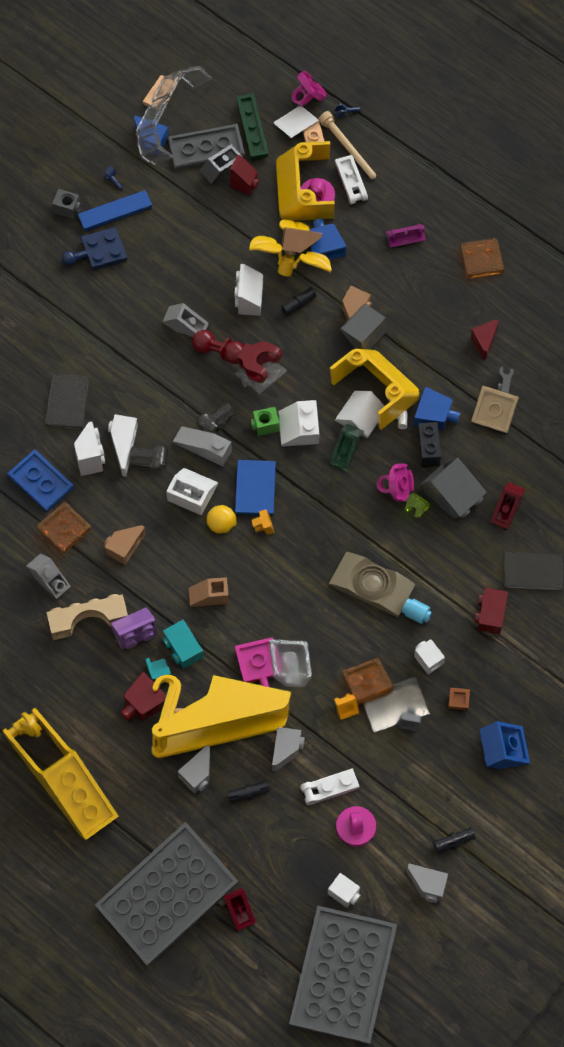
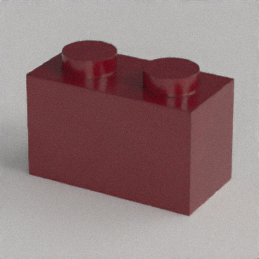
(492, 610)

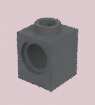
(65, 197)

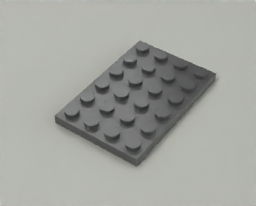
(167, 893)
(343, 975)

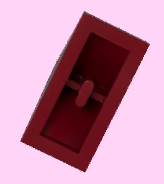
(483, 337)
(239, 909)

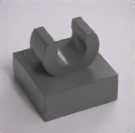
(409, 720)

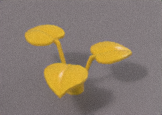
(287, 262)

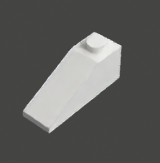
(123, 434)

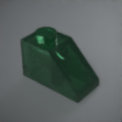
(346, 446)

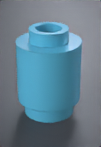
(416, 611)

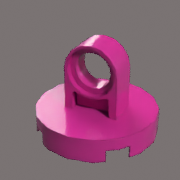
(309, 88)
(323, 189)
(400, 482)
(356, 826)

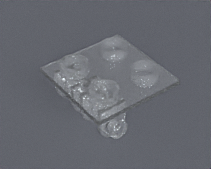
(273, 370)

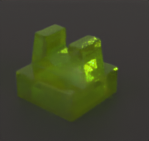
(417, 502)

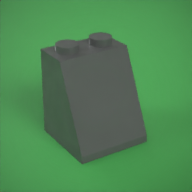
(453, 488)

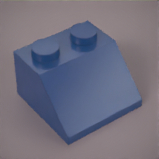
(504, 745)

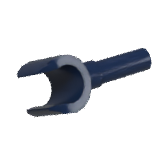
(342, 109)
(109, 175)

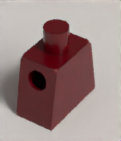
(142, 699)

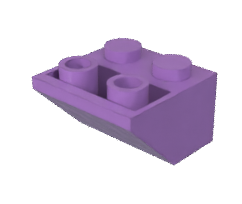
(134, 628)

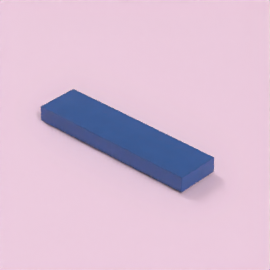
(115, 210)

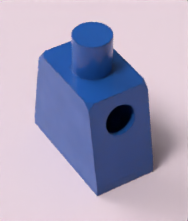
(331, 242)
(435, 408)

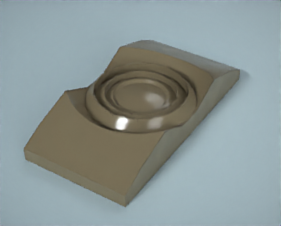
(372, 583)

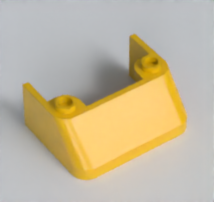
(298, 203)
(399, 389)

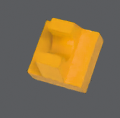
(263, 523)
(346, 706)

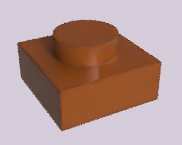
(459, 699)

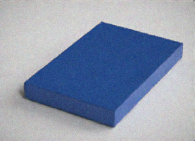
(40, 480)
(255, 487)

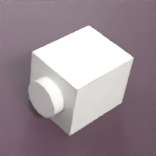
(429, 656)
(344, 891)

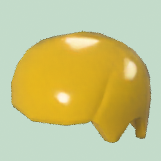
(221, 519)

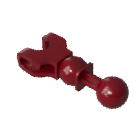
(247, 356)

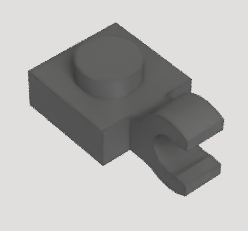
(504, 387)

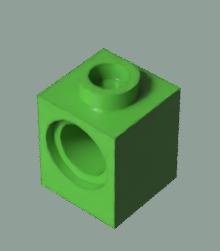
(265, 414)

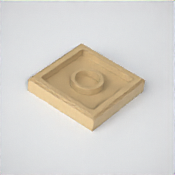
(495, 409)

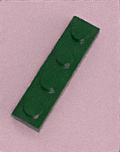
(252, 126)

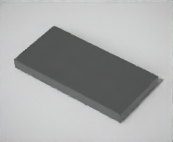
(196, 147)

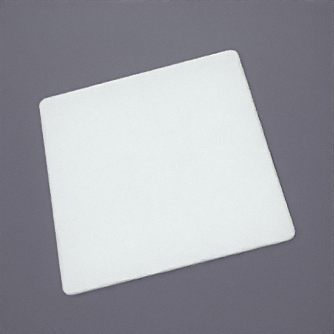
(295, 121)

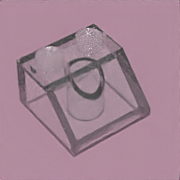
(290, 662)

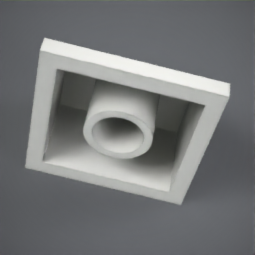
(299, 424)

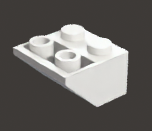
(248, 291)
(89, 451)
(191, 490)

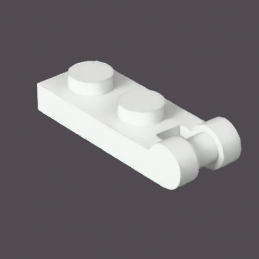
(351, 179)
(330, 786)

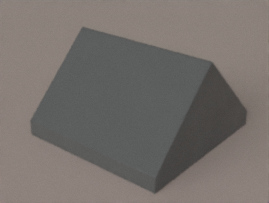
(365, 328)

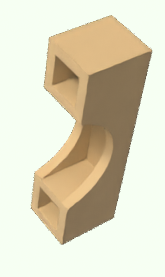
(65, 619)

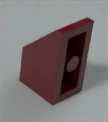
(243, 176)
(508, 505)

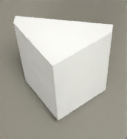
(361, 411)

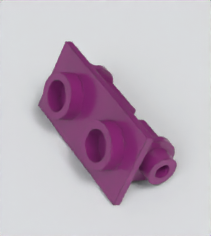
(406, 235)

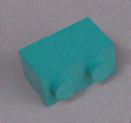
(182, 643)

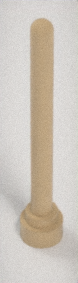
(327, 120)

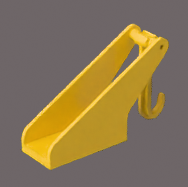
(224, 715)
(66, 780)

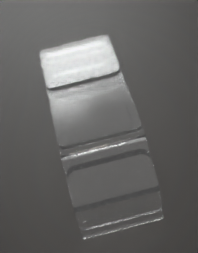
(147, 134)

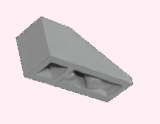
(204, 444)

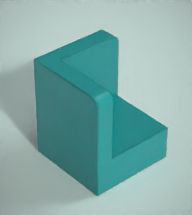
(157, 668)

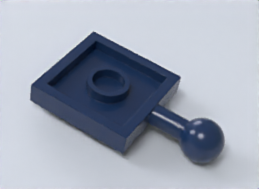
(100, 248)

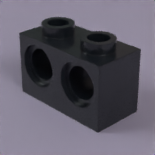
(429, 444)

